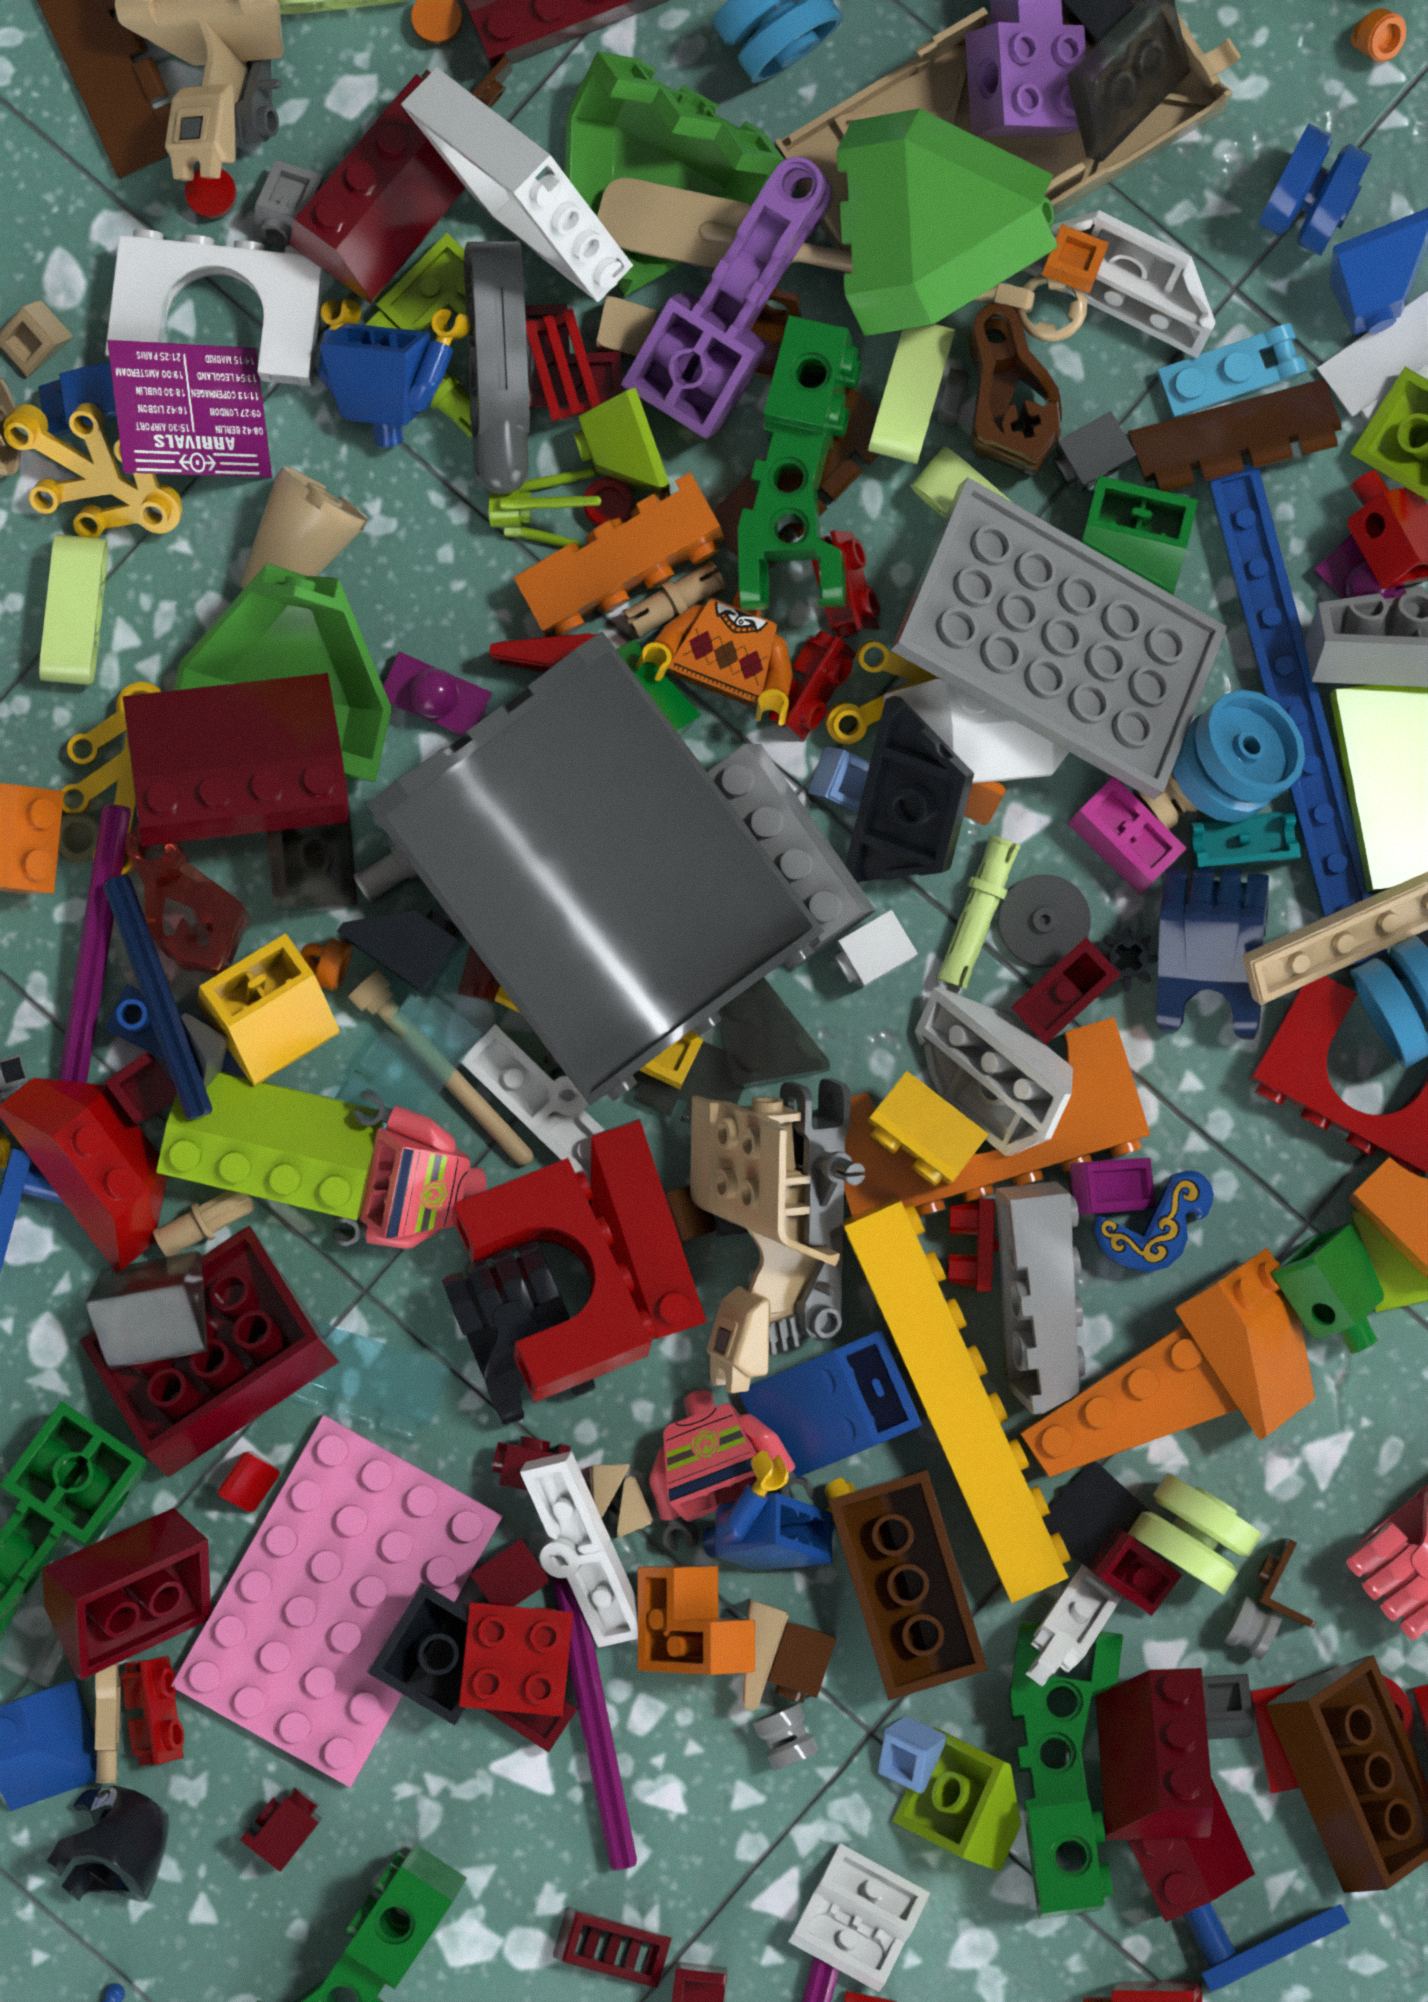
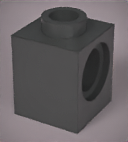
(1093, 451)

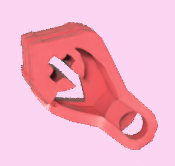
(1397, 1564)

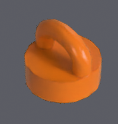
(1379, 35)
(333, 963)

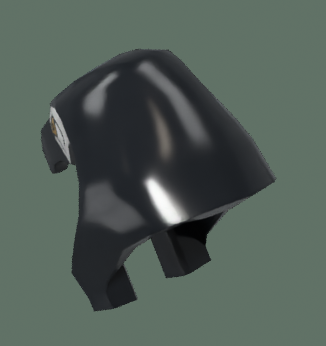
(126, 1839)

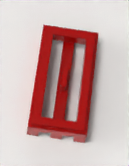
(550, 324)

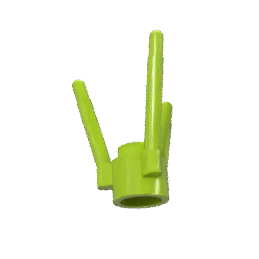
(516, 508)

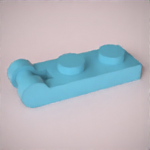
(1230, 372)

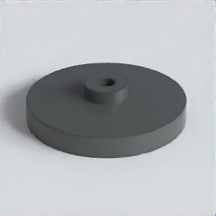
(1043, 919)

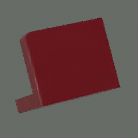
(142, 1088)
(510, 1575)
(699, 1983)

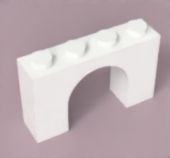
(288, 284)

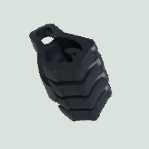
(503, 1307)

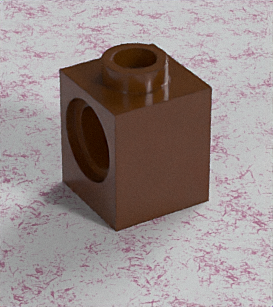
(801, 1661)

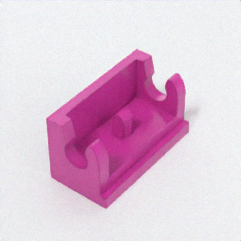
(1127, 835)

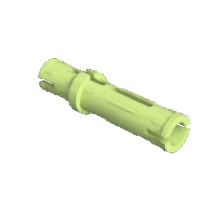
(981, 903)

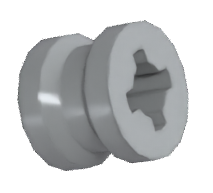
(1252, 1627)

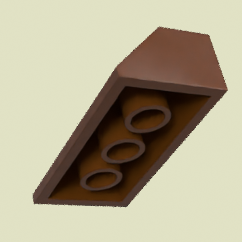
(907, 1584)
(1356, 1773)

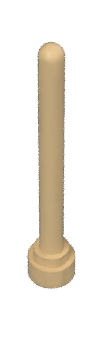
(377, 998)

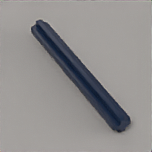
(157, 997)

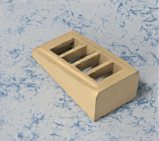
(769, 1628)

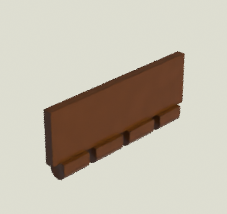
(110, 84)
(1222, 435)
(836, 477)

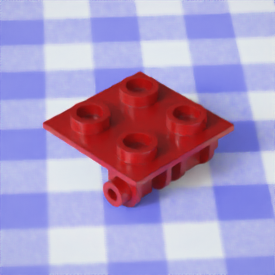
(516, 1659)

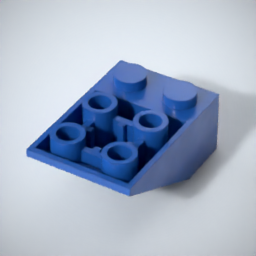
(835, 1403)

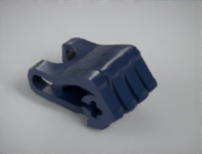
(1203, 939)

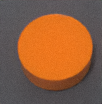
(436, 20)

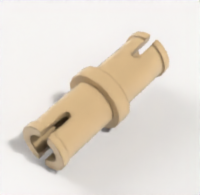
(674, 599)

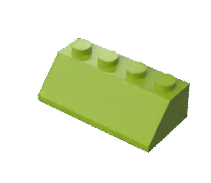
(274, 1146)

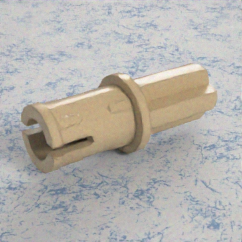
(203, 1221)

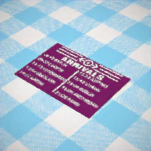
(189, 409)

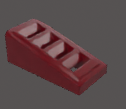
(569, 1936)

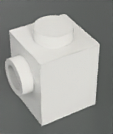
(874, 950)

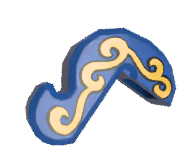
(1165, 1231)

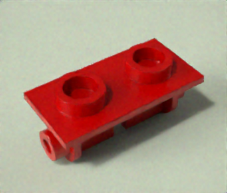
(861, 601)
(826, 665)
(158, 1734)

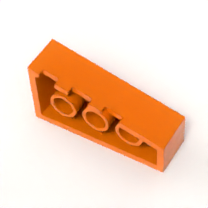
(621, 558)

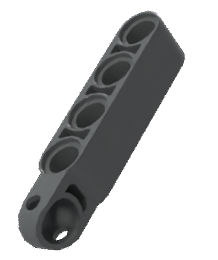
(497, 364)

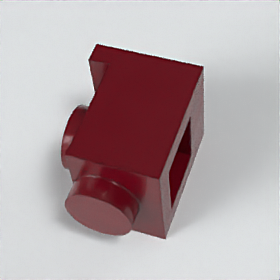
(512, 1457)
(283, 1828)

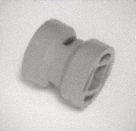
(781, 1725)

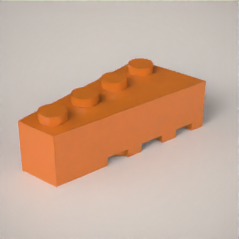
(1138, 1401)

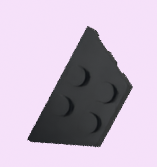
(909, 801)

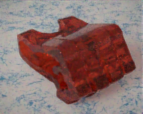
(214, 907)

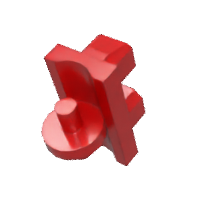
(978, 1268)

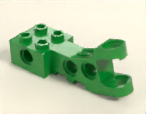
(801, 432)
(65, 1489)
(1060, 1805)
(383, 1938)

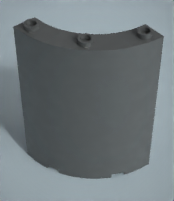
(596, 869)

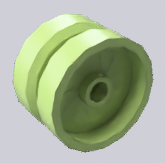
(1198, 1528)

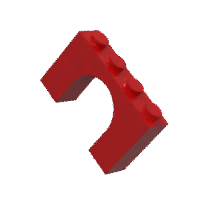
(1296, 1071)
(555, 1209)

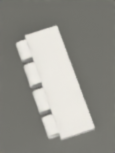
(1370, 366)

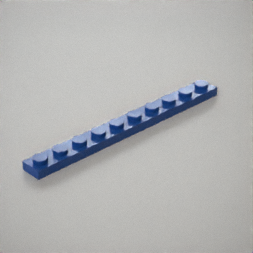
(1286, 679)

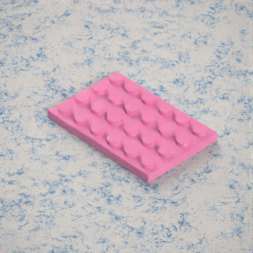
(324, 1593)

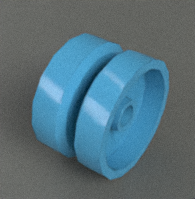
(775, 32)
(1239, 756)
(1398, 999)

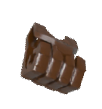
(997, 374)

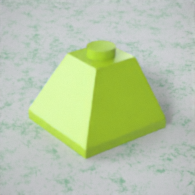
(1398, 434)
(622, 444)
(966, 1805)

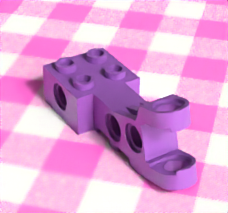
(1021, 70)
(703, 347)

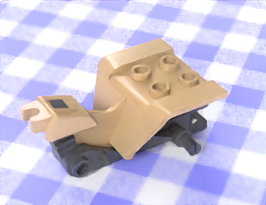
(230, 103)
(785, 1185)

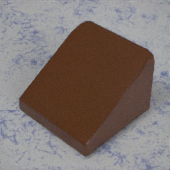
(689, 1219)

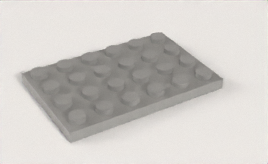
(1059, 638)

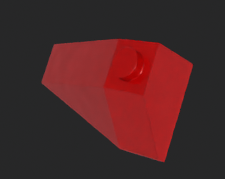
(642, 1228)

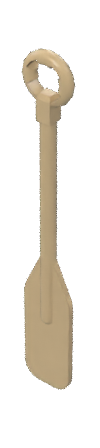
(701, 228)

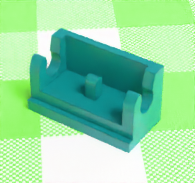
(1247, 843)

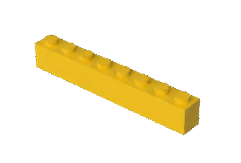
(954, 1398)

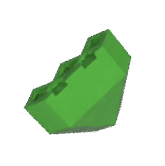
(646, 131)
(934, 218)
(298, 628)

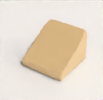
(624, 326)
(33, 337)
(605, 1483)
(634, 1509)

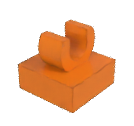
(1075, 259)

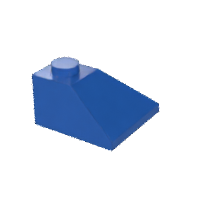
(1377, 272)
(45, 1745)

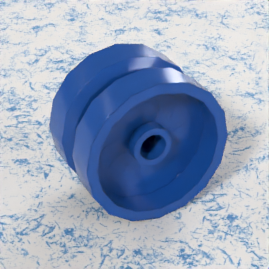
(1315, 190)

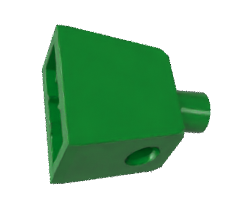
(1333, 1286)

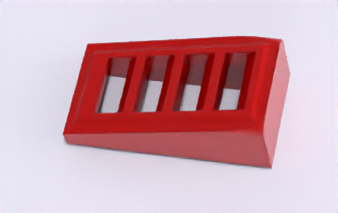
(536, 653)

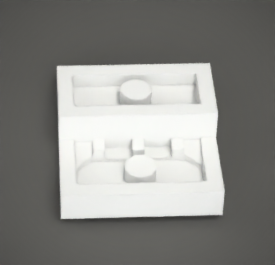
(859, 1917)

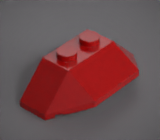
(92, 1161)

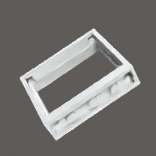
(500, 173)

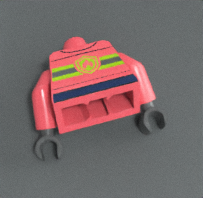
(410, 1181)
(710, 1463)

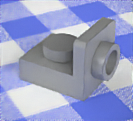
(282, 199)

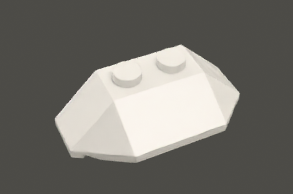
(1144, 283)
(980, 735)
(993, 1071)

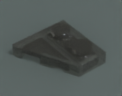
(766, 1039)

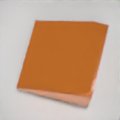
(984, 801)

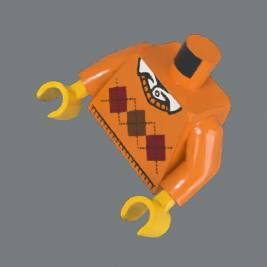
(726, 654)

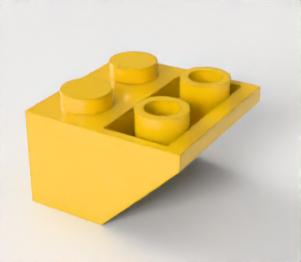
(268, 1009)
(926, 1129)

